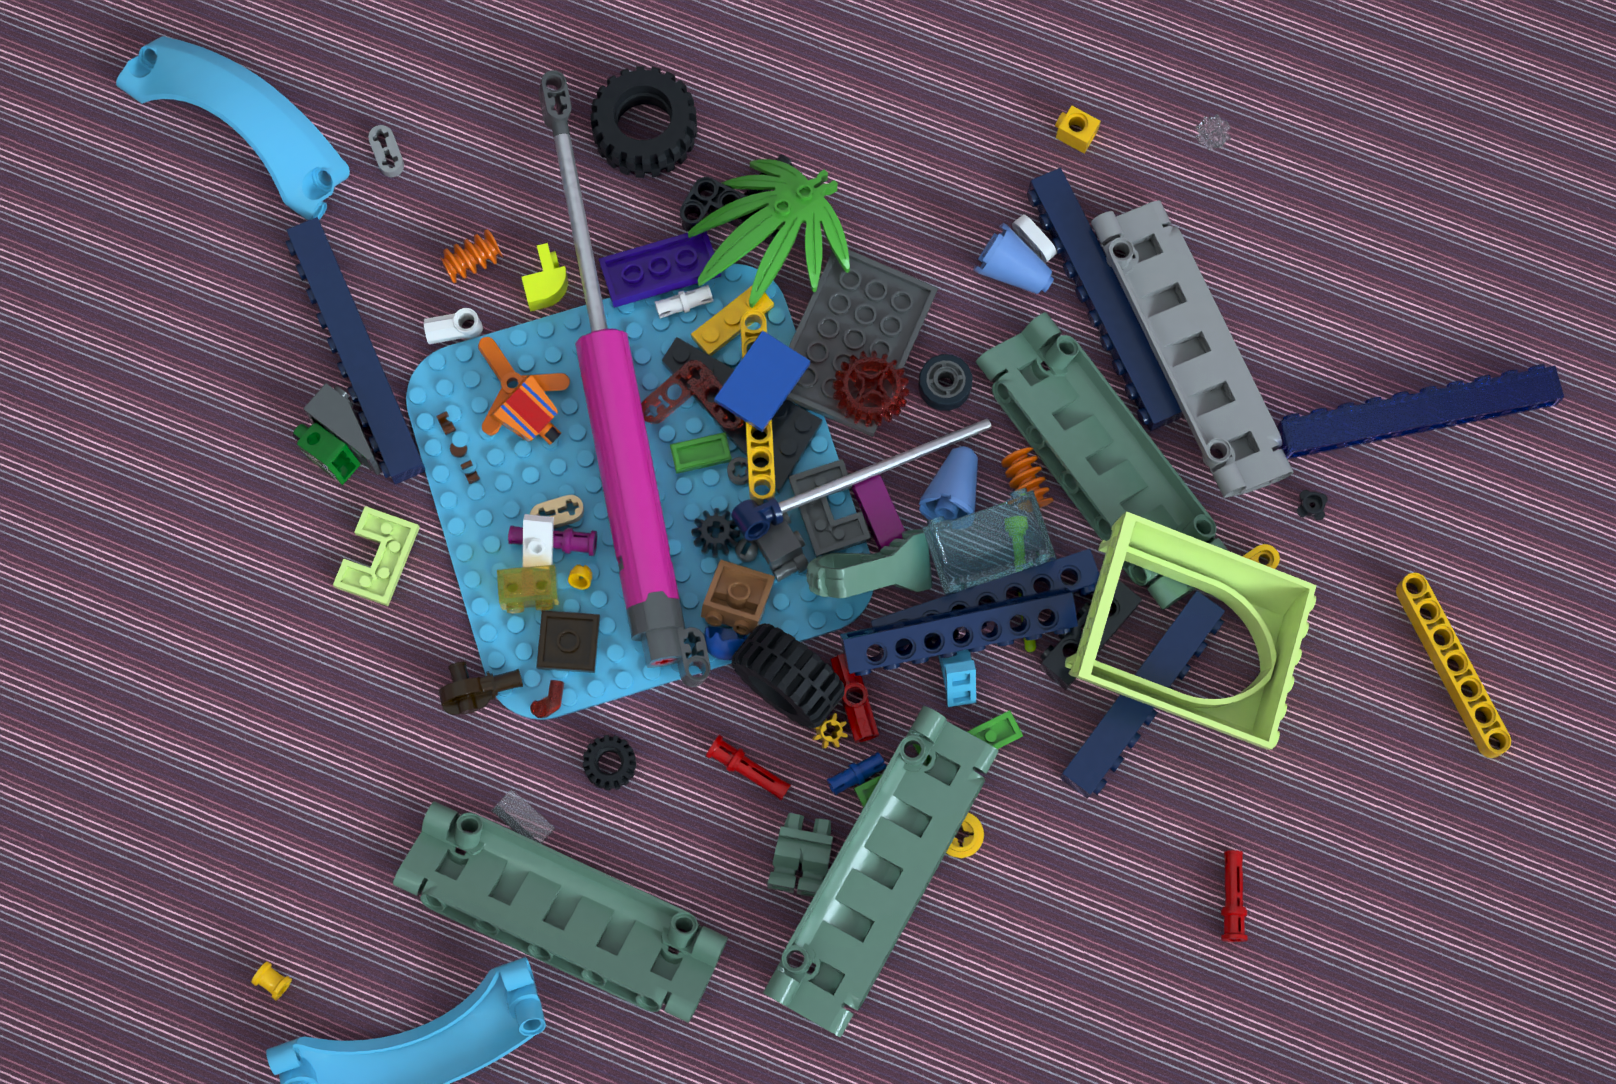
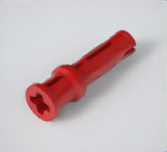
(736, 761)
(1234, 912)

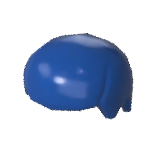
(722, 642)

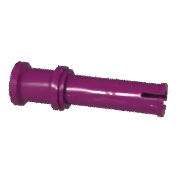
(566, 540)

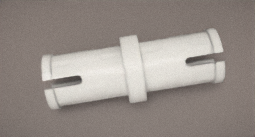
(683, 301)

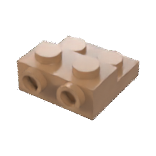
(737, 597)

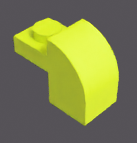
(548, 286)

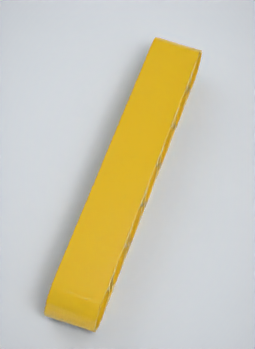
(763, 447)
(1453, 679)

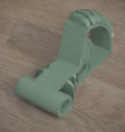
(900, 564)

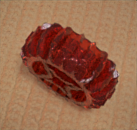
(855, 372)

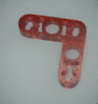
(697, 387)

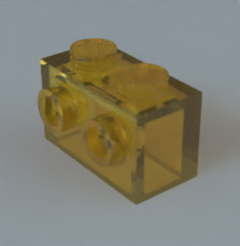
(528, 588)

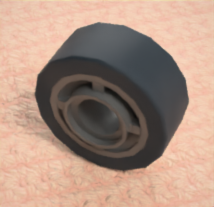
(945, 367)

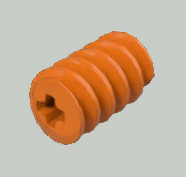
(471, 255)
(1024, 475)

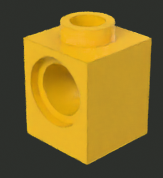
(1081, 139)

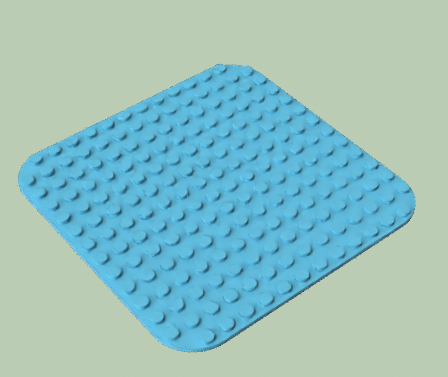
(525, 473)

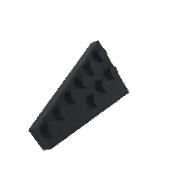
(791, 425)

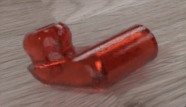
(551, 703)

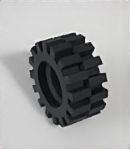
(615, 779)

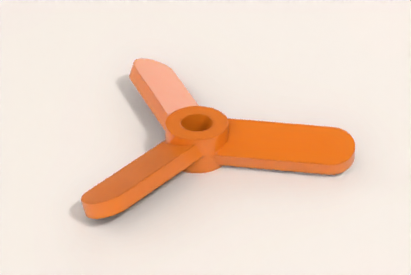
(506, 374)

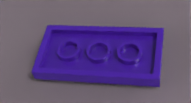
(656, 268)

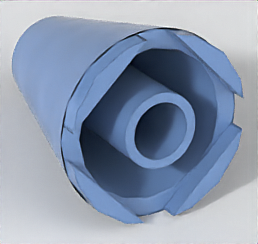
(1014, 262)
(953, 487)

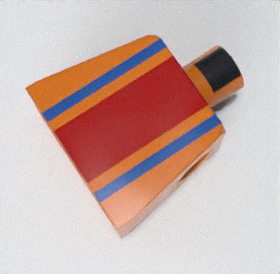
(528, 412)

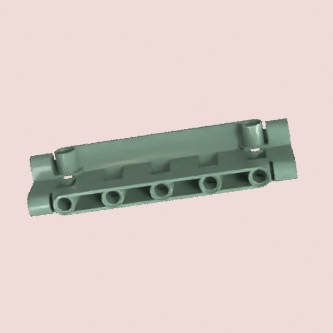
(1092, 442)
(881, 872)
(561, 911)

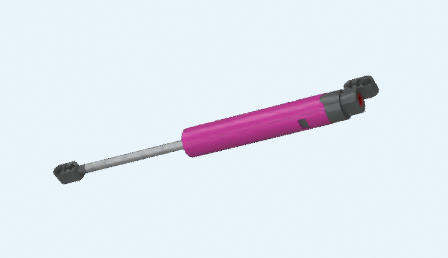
(623, 442)

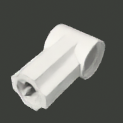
(450, 326)

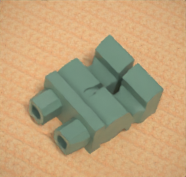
(801, 847)

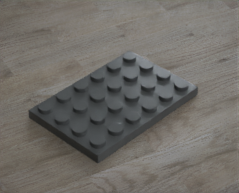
(853, 314)

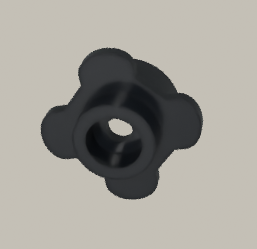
(1319, 501)

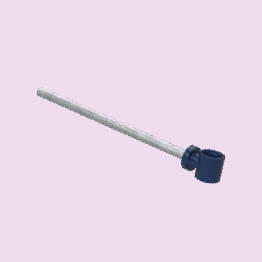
(755, 520)

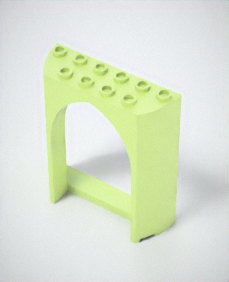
(1265, 599)

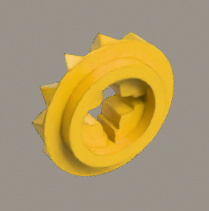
(970, 844)

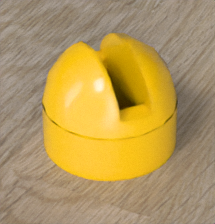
(575, 577)

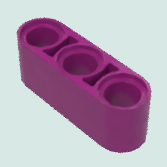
(878, 510)

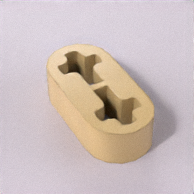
(560, 504)

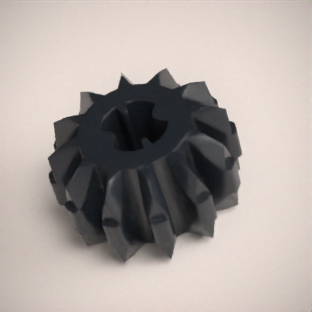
(724, 538)

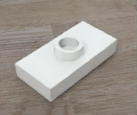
(537, 540)

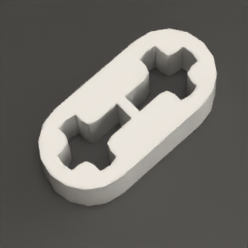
(1034, 238)

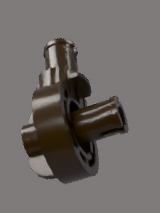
(470, 694)

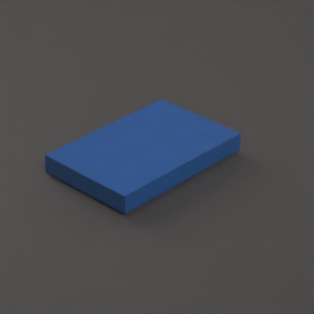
(762, 381)

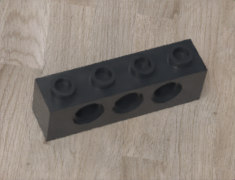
(1053, 663)

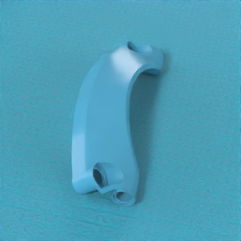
(284, 139)
(464, 1040)

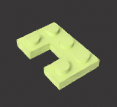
(395, 540)

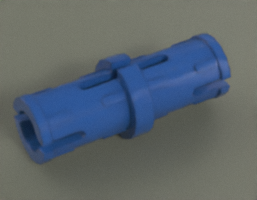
(856, 773)

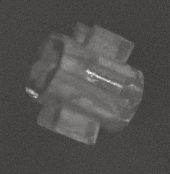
(1213, 132)

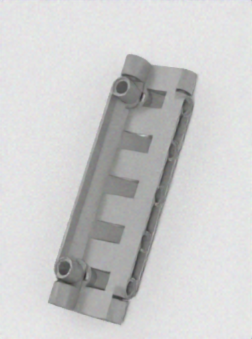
(1194, 348)

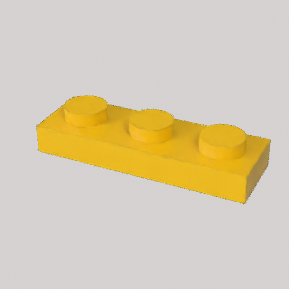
(727, 323)

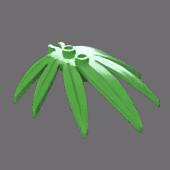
(787, 207)

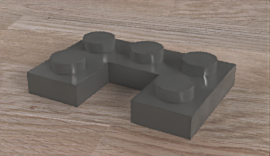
(823, 531)

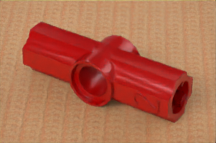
(858, 714)

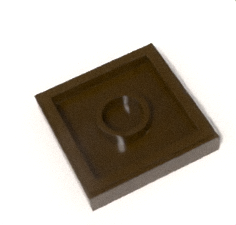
(568, 641)

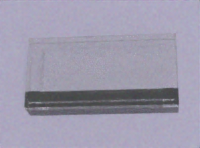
(522, 817)

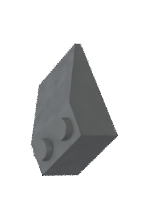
(335, 414)

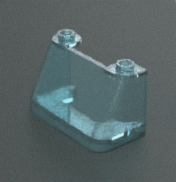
(989, 543)

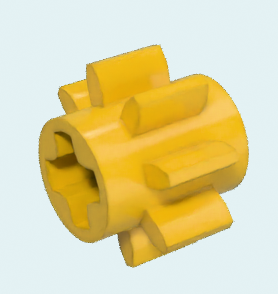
(837, 733)

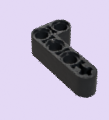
(706, 205)

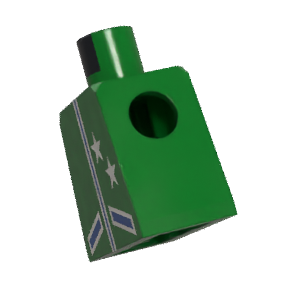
(326, 451)

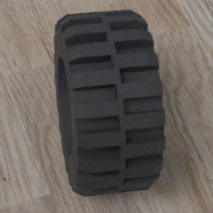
(637, 89)
(788, 675)

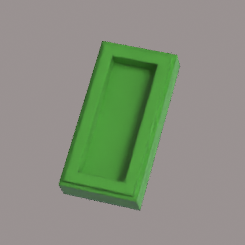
(700, 453)

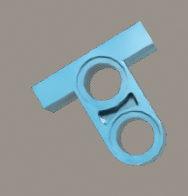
(959, 678)

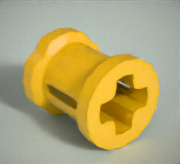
(271, 980)

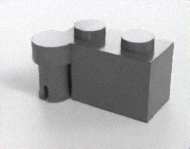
(783, 549)

